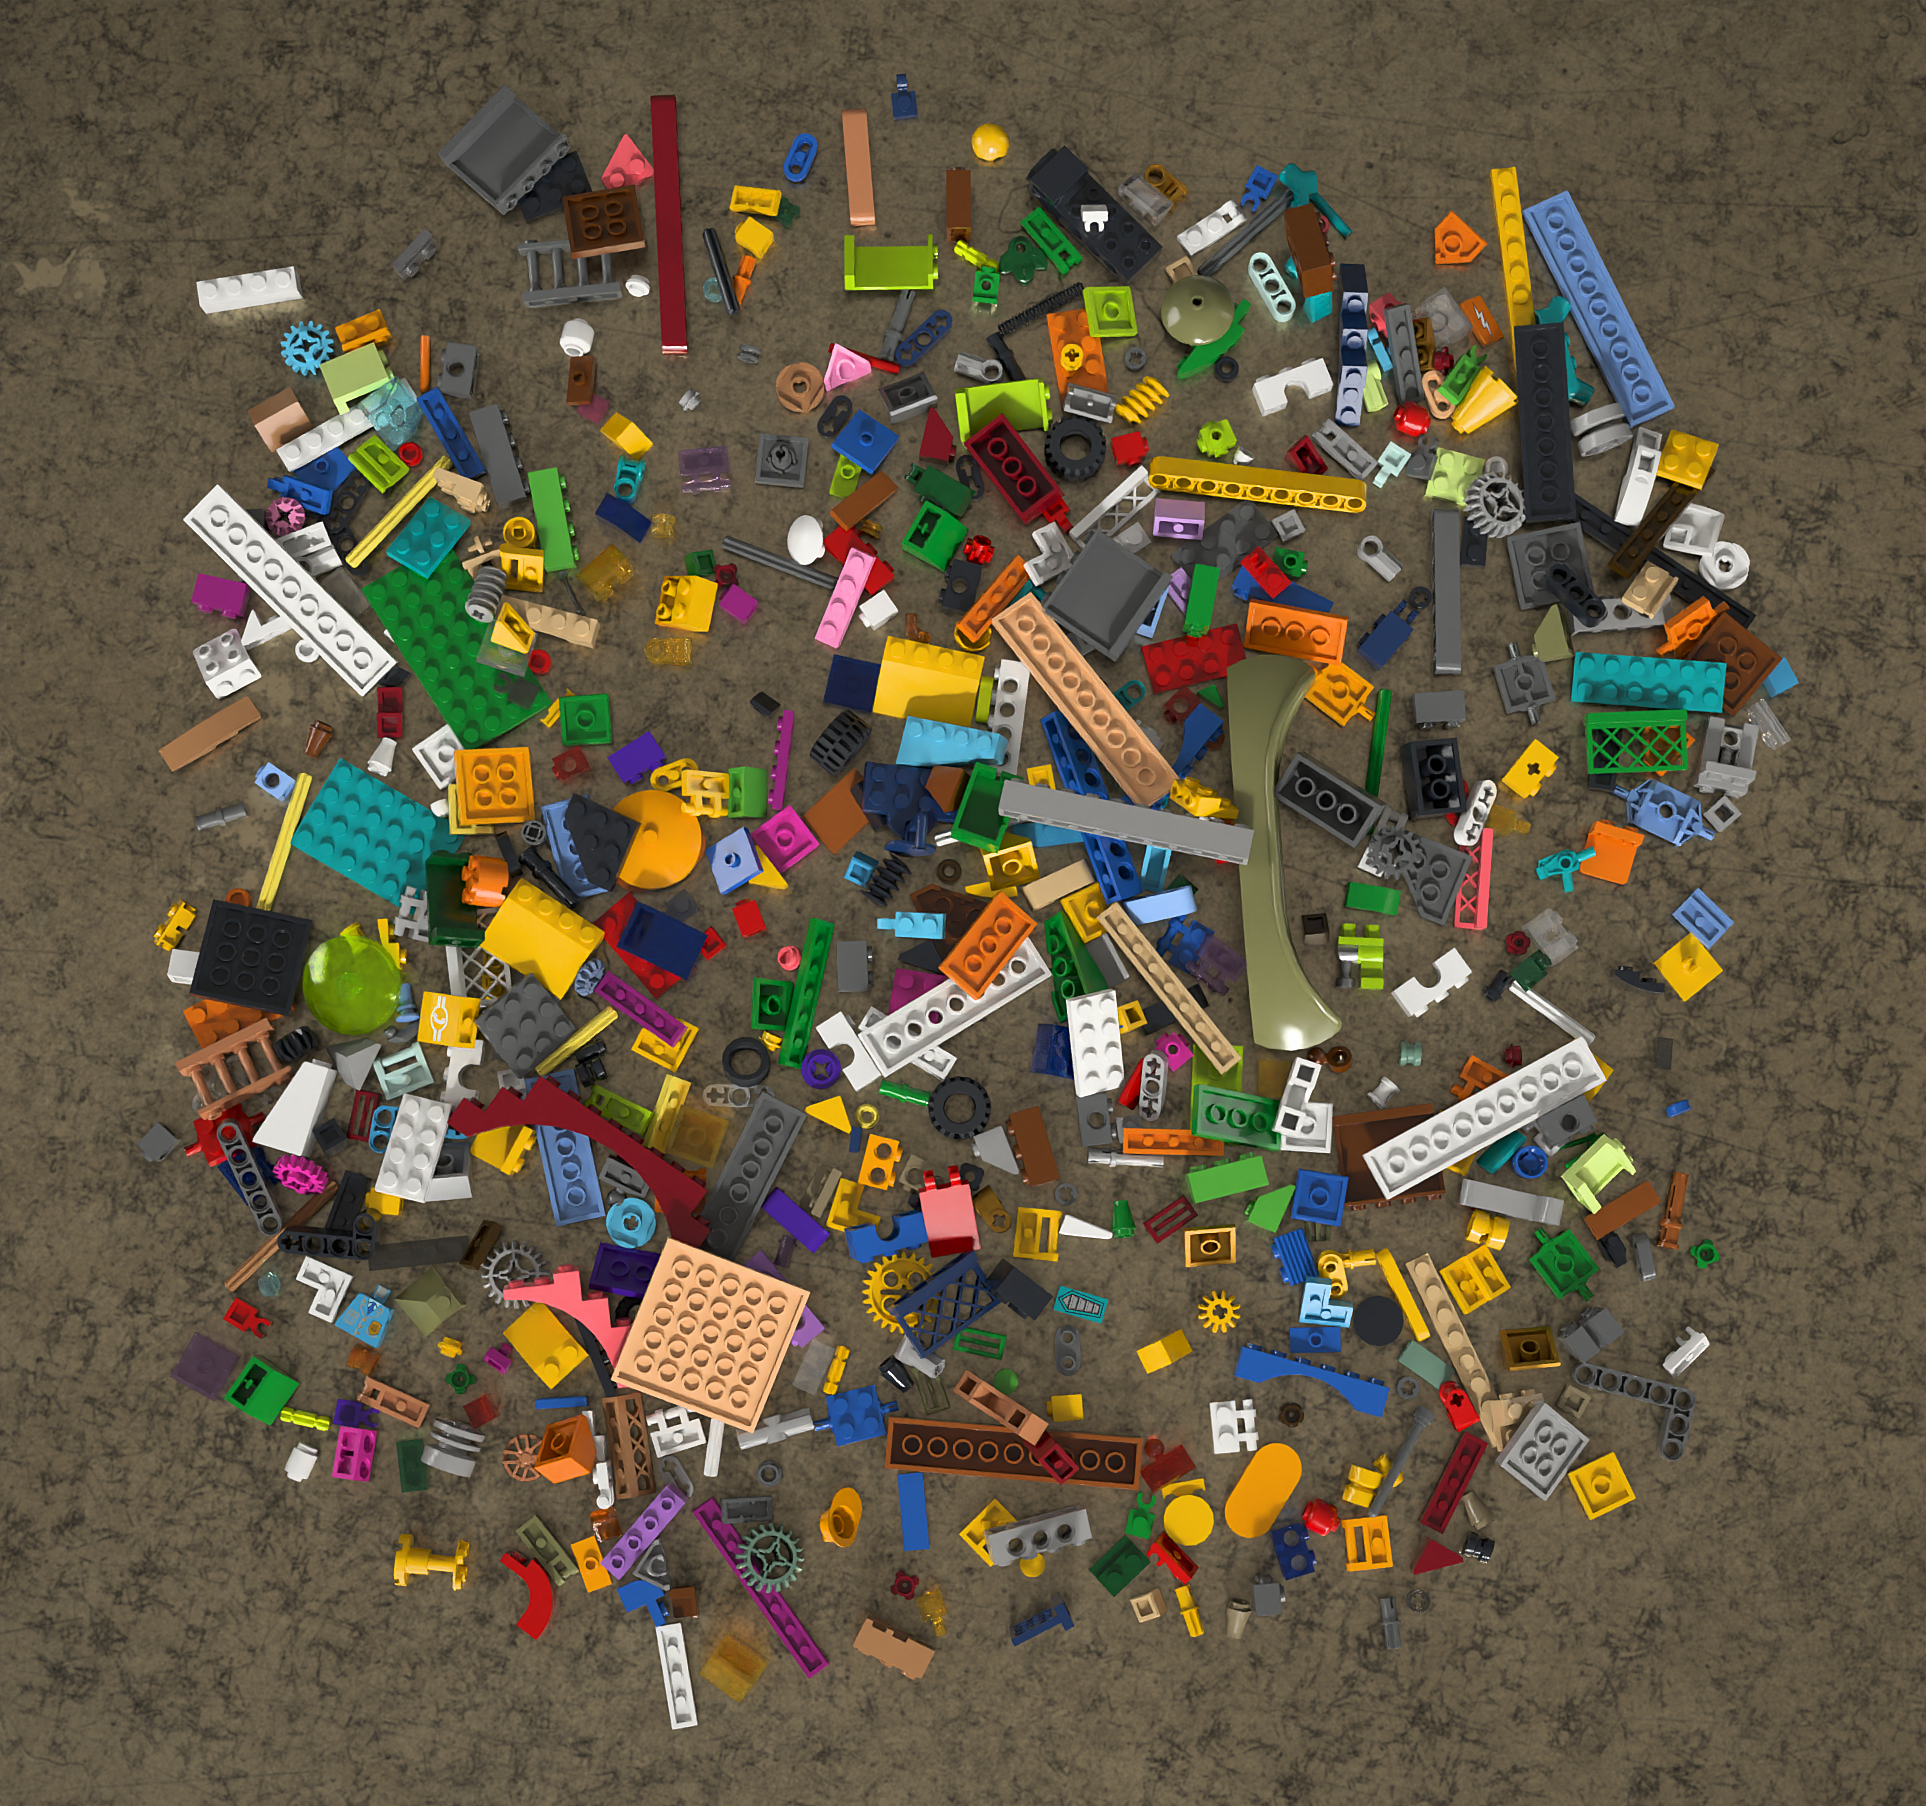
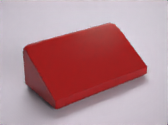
(1131, 1093)

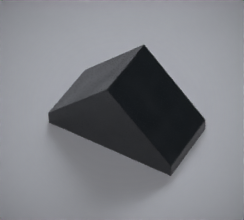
(923, 957)

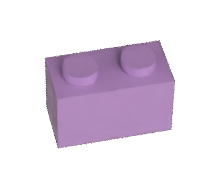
(1178, 519)

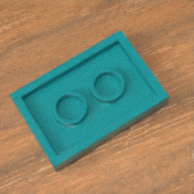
(428, 537)

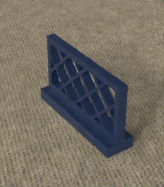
(929, 1288)
(1042, 1621)

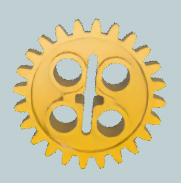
(902, 1269)

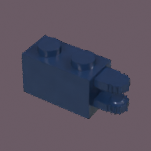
(1387, 637)

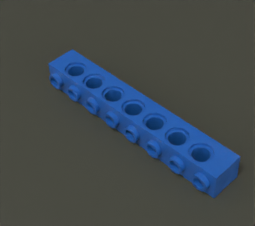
(1082, 774)

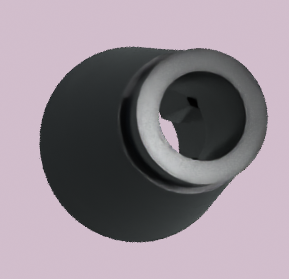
(896, 1374)

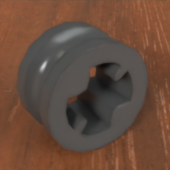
(748, 353)
(1143, 360)
(1073, 1193)
(1400, 1384)

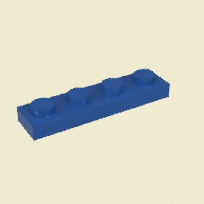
(451, 434)

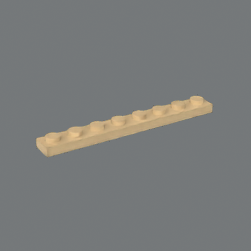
(1169, 988)
(1454, 1339)

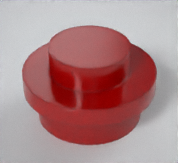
(410, 453)

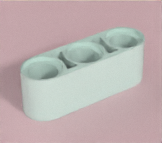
(1271, 275)

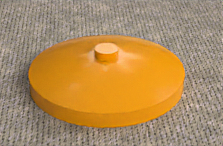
(665, 843)

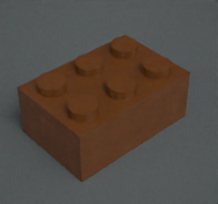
(1309, 250)
(1032, 1147)

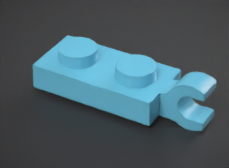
(916, 924)

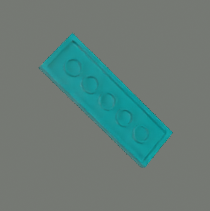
(1648, 682)

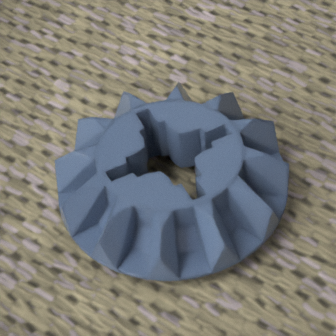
(589, 976)

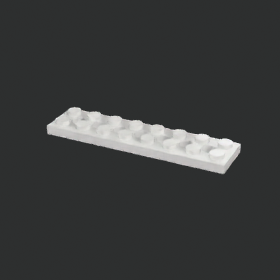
(952, 1021)

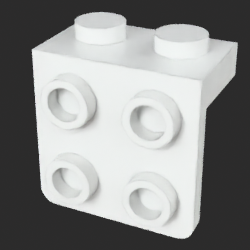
(226, 664)

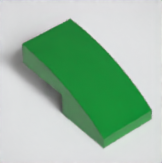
(1372, 898)

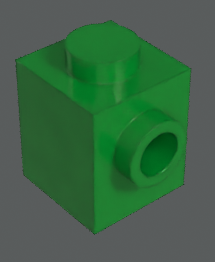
(1290, 562)

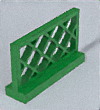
(1639, 720)

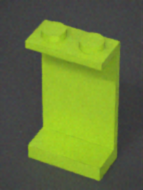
(889, 266)
(1020, 402)

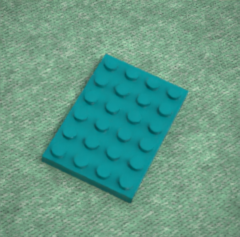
(373, 833)

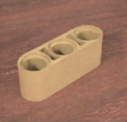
(1058, 885)

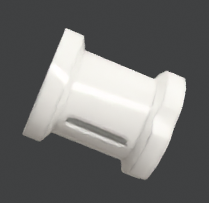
(1383, 1093)

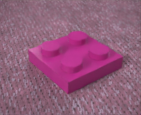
(785, 839)

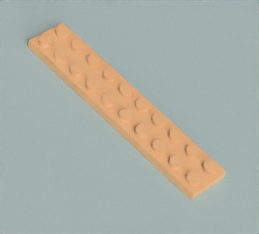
(1085, 701)

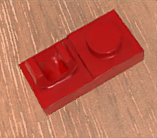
(1265, 572)
(1175, 1558)

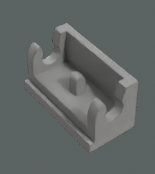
(1089, 402)

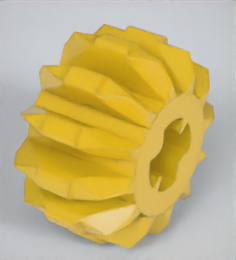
(1223, 1304)

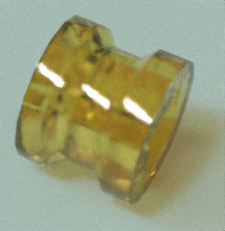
(662, 526)

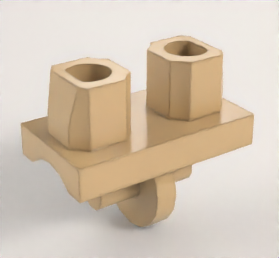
(475, 562)

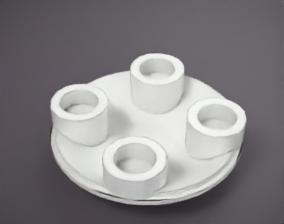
(806, 539)

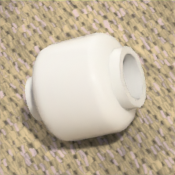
(577, 337)

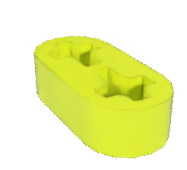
(984, 699)

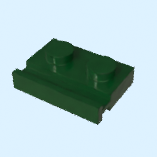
(1119, 1565)

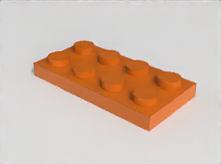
(1073, 328)
(1296, 632)
(987, 945)
(217, 1020)

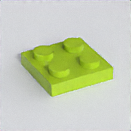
(1110, 311)

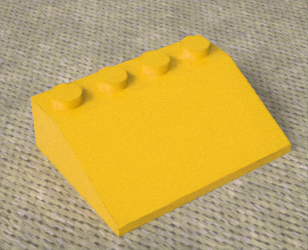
(928, 682)
(541, 938)

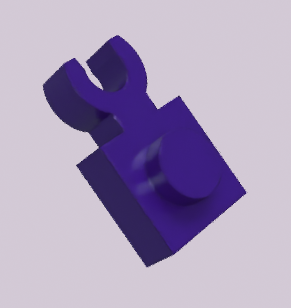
(350, 1413)

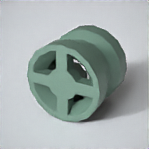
(1410, 1053)

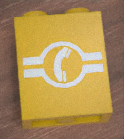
(448, 1020)

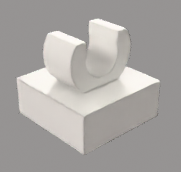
(1094, 213)

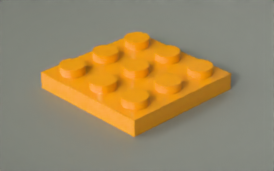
(494, 786)

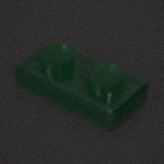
(411, 1469)

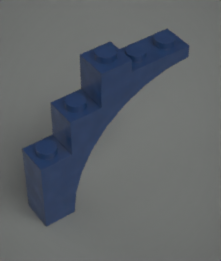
(1352, 343)

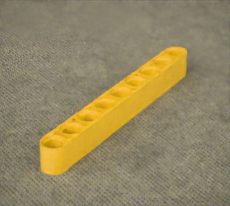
(1257, 484)

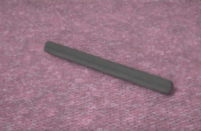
(1246, 234)
(780, 562)

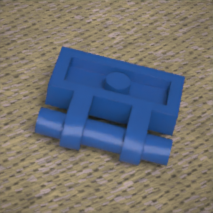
(1188, 945)

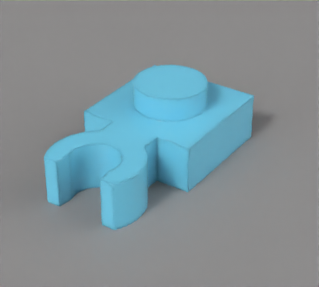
(1382, 353)

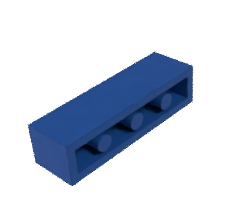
(1293, 595)

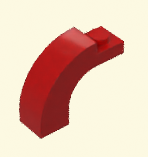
(541, 1592)

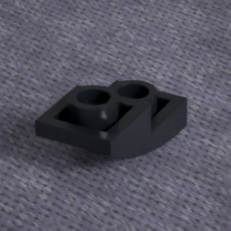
(1631, 979)

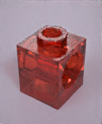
(1188, 697)
(582, 765)
(481, 1411)

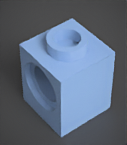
(284, 786)

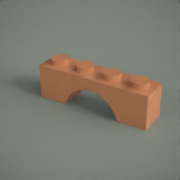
(1000, 1407)

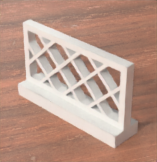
(456, 967)

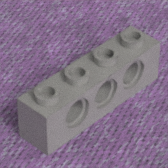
(1632, 621)
(1000, 1536)

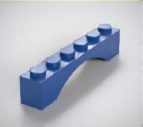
(1199, 731)
(1362, 1395)

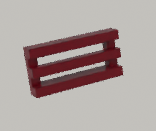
(350, 1133)
(1152, 1231)

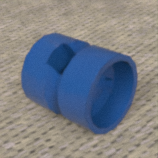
(1528, 1162)

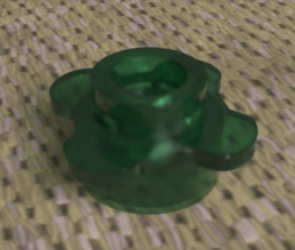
(793, 210)

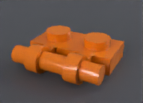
(1476, 1074)

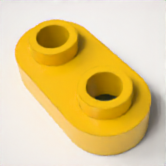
(674, 774)
(1335, 1273)

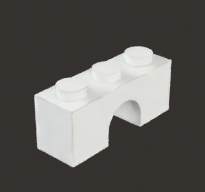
(1311, 377)
(1450, 971)
(839, 1031)
(460, 1060)
(1295, 1097)

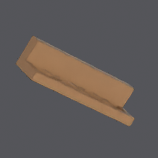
(623, 1446)

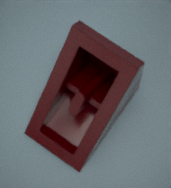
(1305, 458)
(1433, 1557)

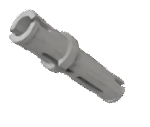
(1117, 1157)

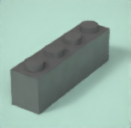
(499, 457)

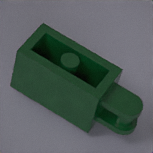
(941, 489)

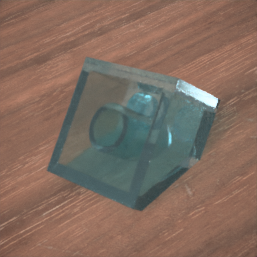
(392, 412)

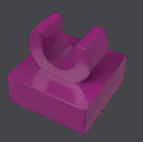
(499, 1359)

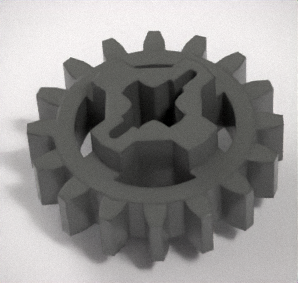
(1383, 849)

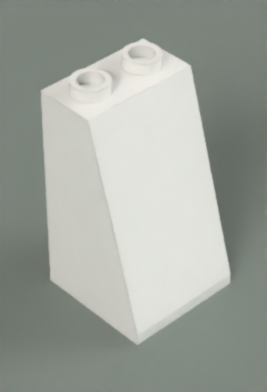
(299, 1110)

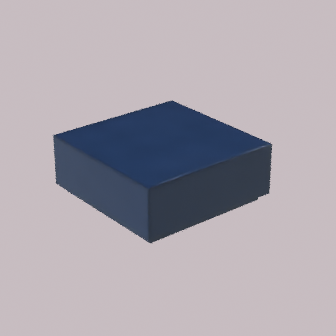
(855, 1140)

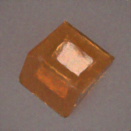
(605, 1524)

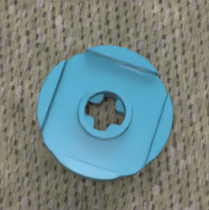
(638, 1235)

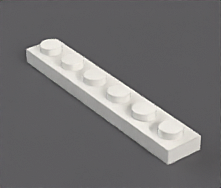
(327, 436)

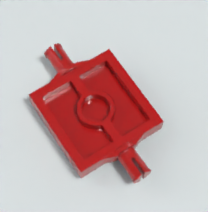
(207, 1134)

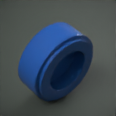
(1678, 1108)

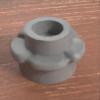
(690, 399)

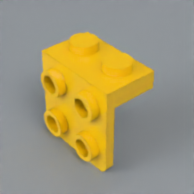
(504, 1147)

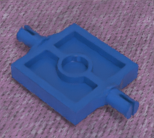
(856, 1415)

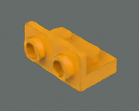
(364, 331)

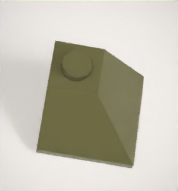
(1553, 637)
(429, 1301)

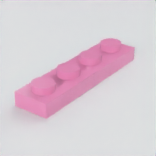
(845, 597)

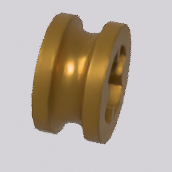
(870, 529)

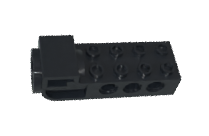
(1062, 186)

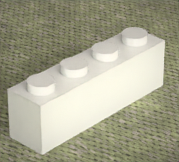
(249, 290)

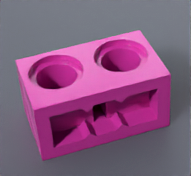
(354, 1454)

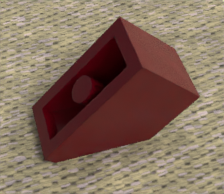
(937, 441)
(1052, 1457)

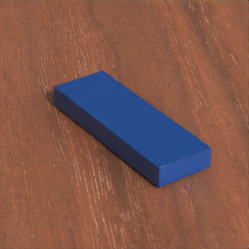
(913, 1511)

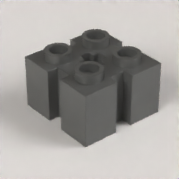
(1590, 1334)

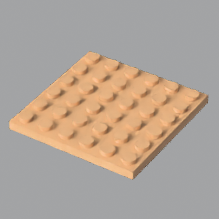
(710, 1335)

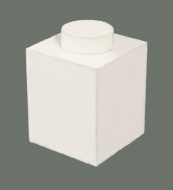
(877, 611)

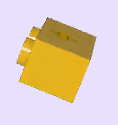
(1518, 777)

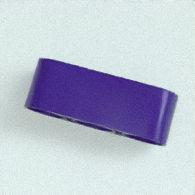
(795, 1219)

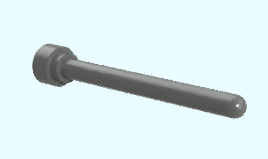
(1422, 1419)

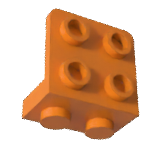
(1613, 850)

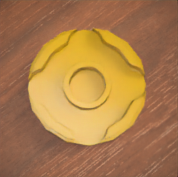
(1188, 1520)

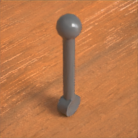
(563, 576)

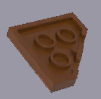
(959, 910)

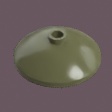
(1197, 323)

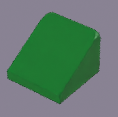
(700, 563)
(1212, 697)

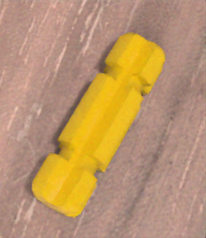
(836, 1369)

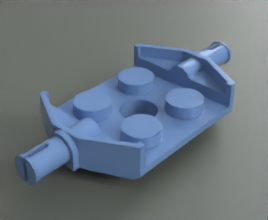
(1644, 812)

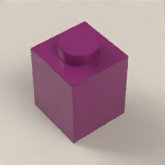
(738, 603)

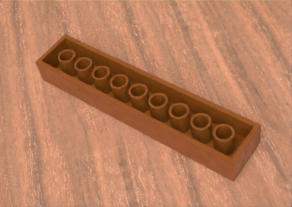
(1000, 1452)

